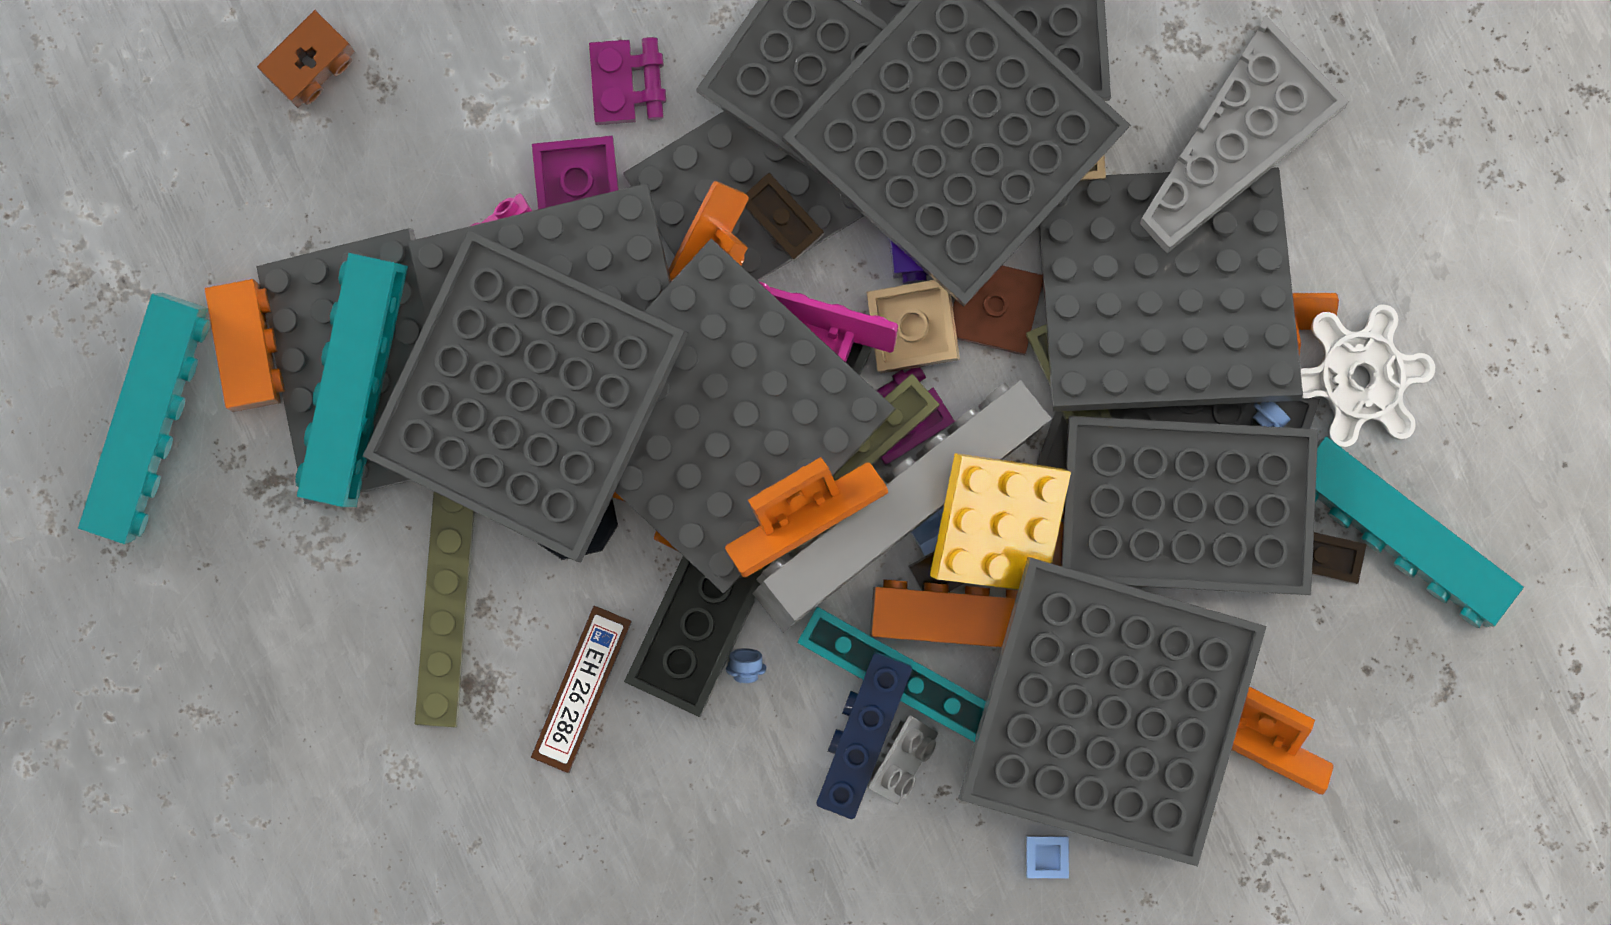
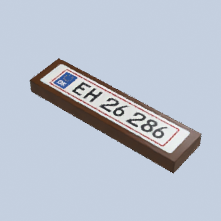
(581, 689)

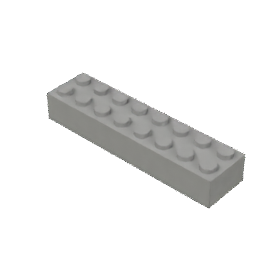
(913, 496)

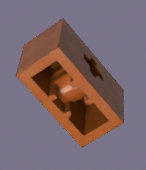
(311, 39)

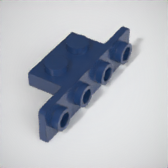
(864, 735)

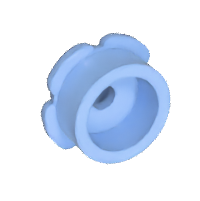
(1270, 415)
(745, 665)

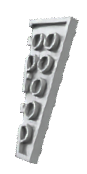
(1254, 122)

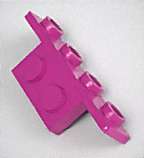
(838, 325)

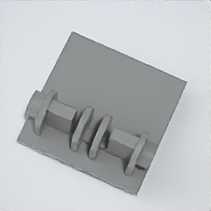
(911, 746)

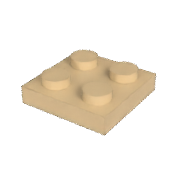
(924, 325)

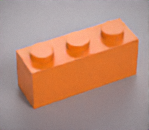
(244, 345)

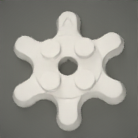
(1388, 372)

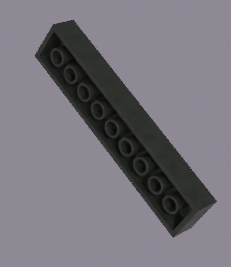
(698, 626)

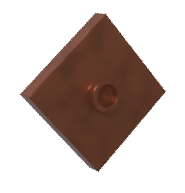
(1000, 311)

